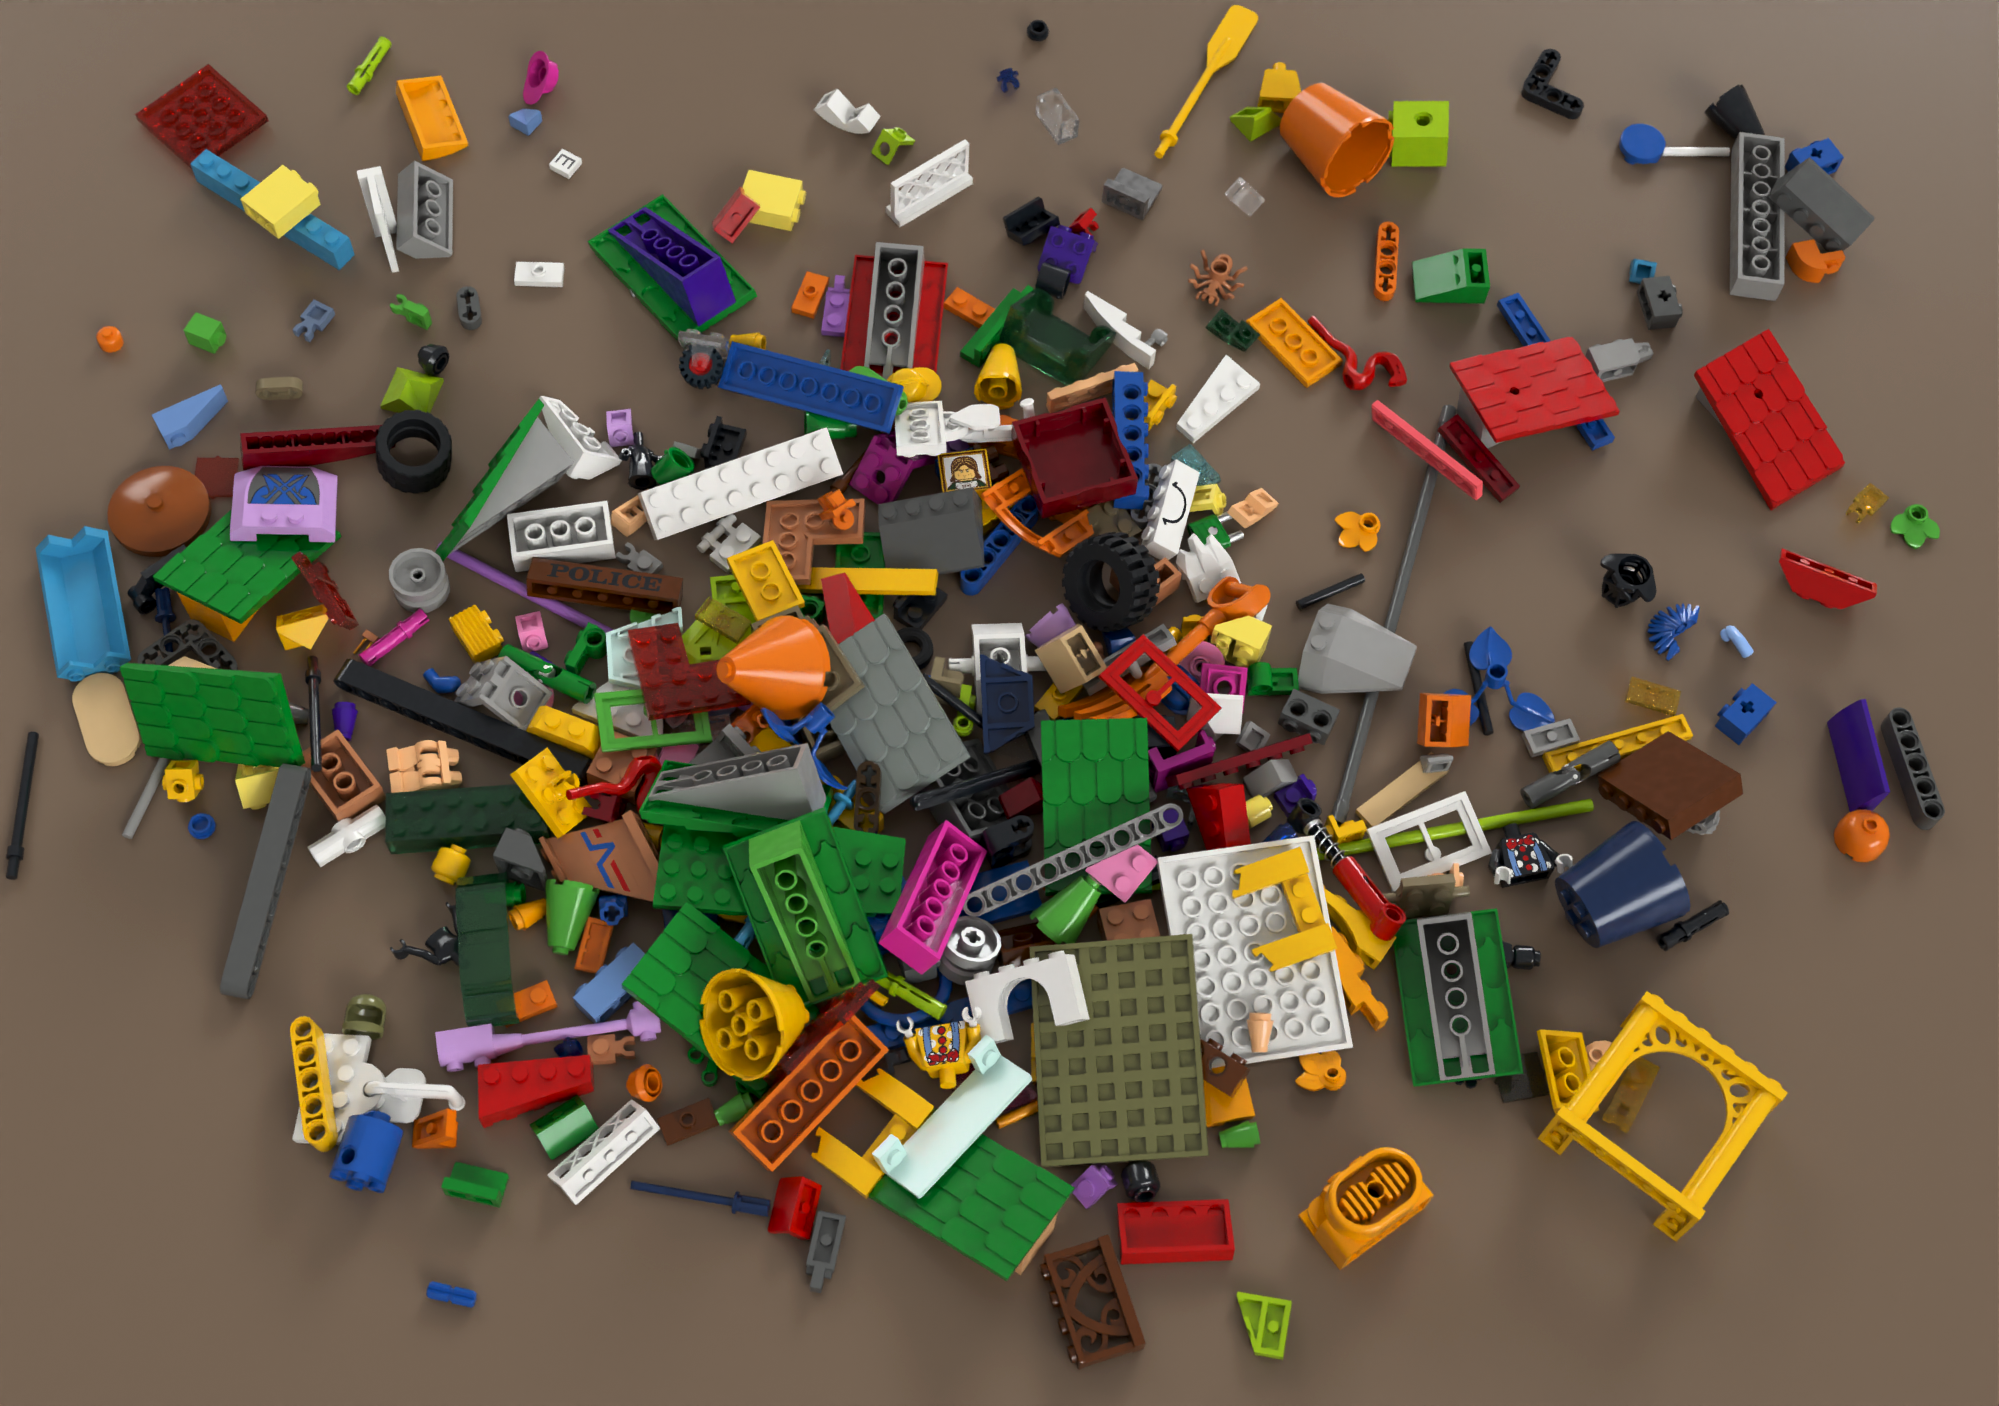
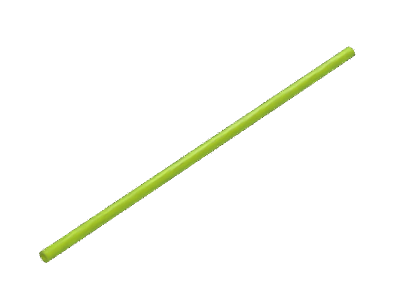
(1456, 829)

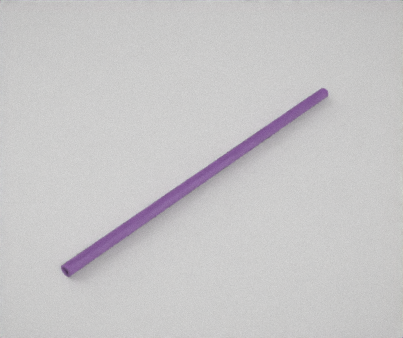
(521, 589)

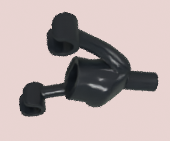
(441, 943)

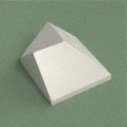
(1226, 720)

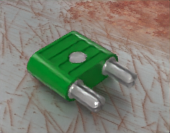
(1212, 525)

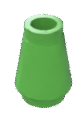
(734, 1108)
(1240, 1136)

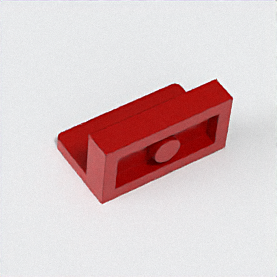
(735, 215)
(795, 1207)

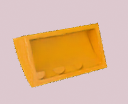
(431, 117)

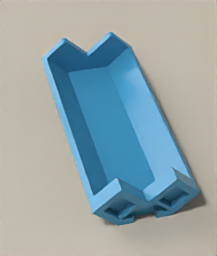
(82, 604)

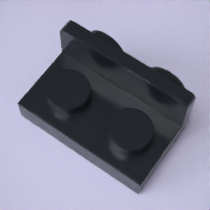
(917, 609)

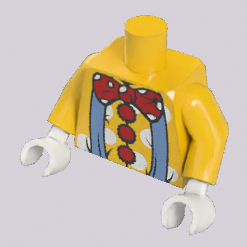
(943, 1047)

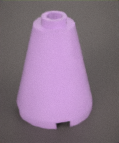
(1050, 626)

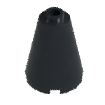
(1735, 113)

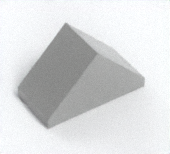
(1270, 778)

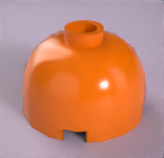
(1862, 835)

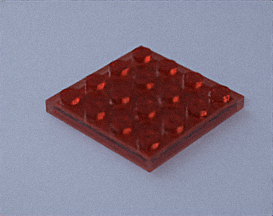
(201, 116)

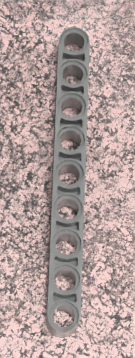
(1082, 850)

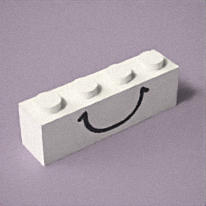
(1170, 510)

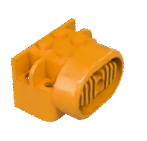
(1352, 1221)

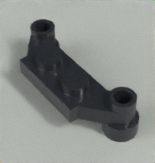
(142, 592)

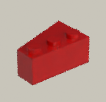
(1221, 814)

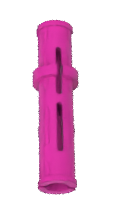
(403, 630)

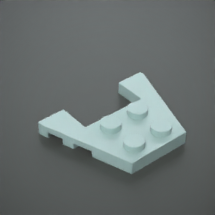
(619, 655)

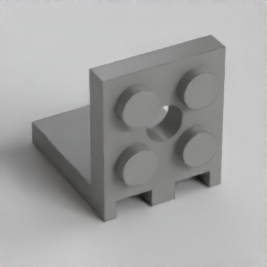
(494, 686)
(727, 745)

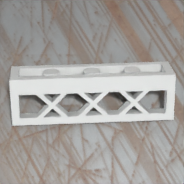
(605, 1152)

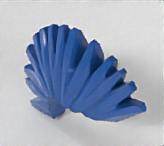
(1670, 626)

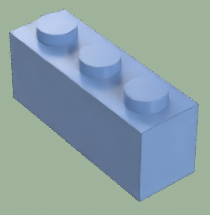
(605, 993)

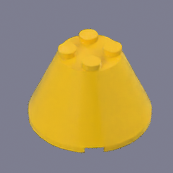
(750, 1022)

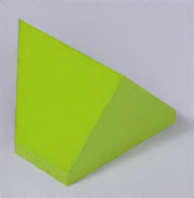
(1255, 121)

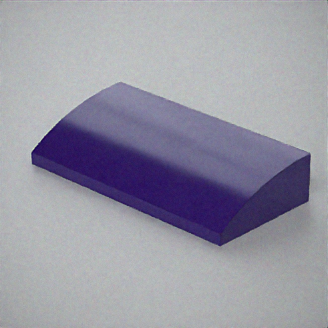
(1858, 757)

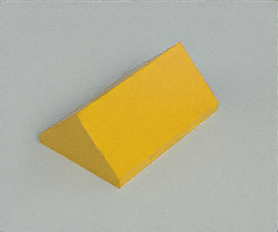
(1564, 1064)

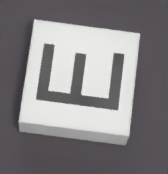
(565, 163)

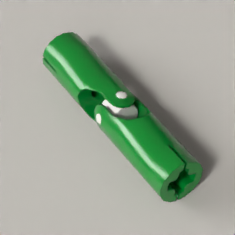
(544, 672)

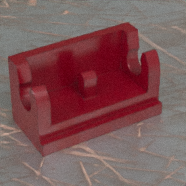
(609, 809)

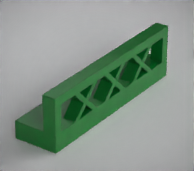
(988, 335)

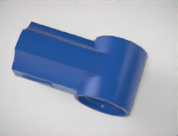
(613, 908)

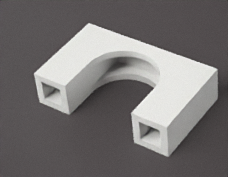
(1057, 976)

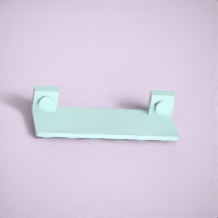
(955, 1123)

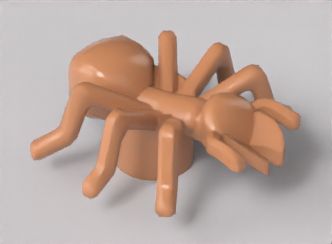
(1217, 276)

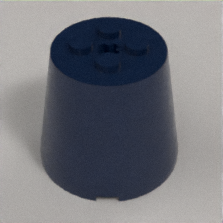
(1622, 888)

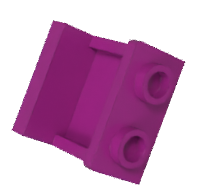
(1182, 762)

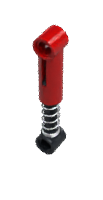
(1384, 916)

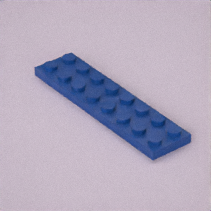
(811, 387)

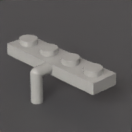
(1159, 636)

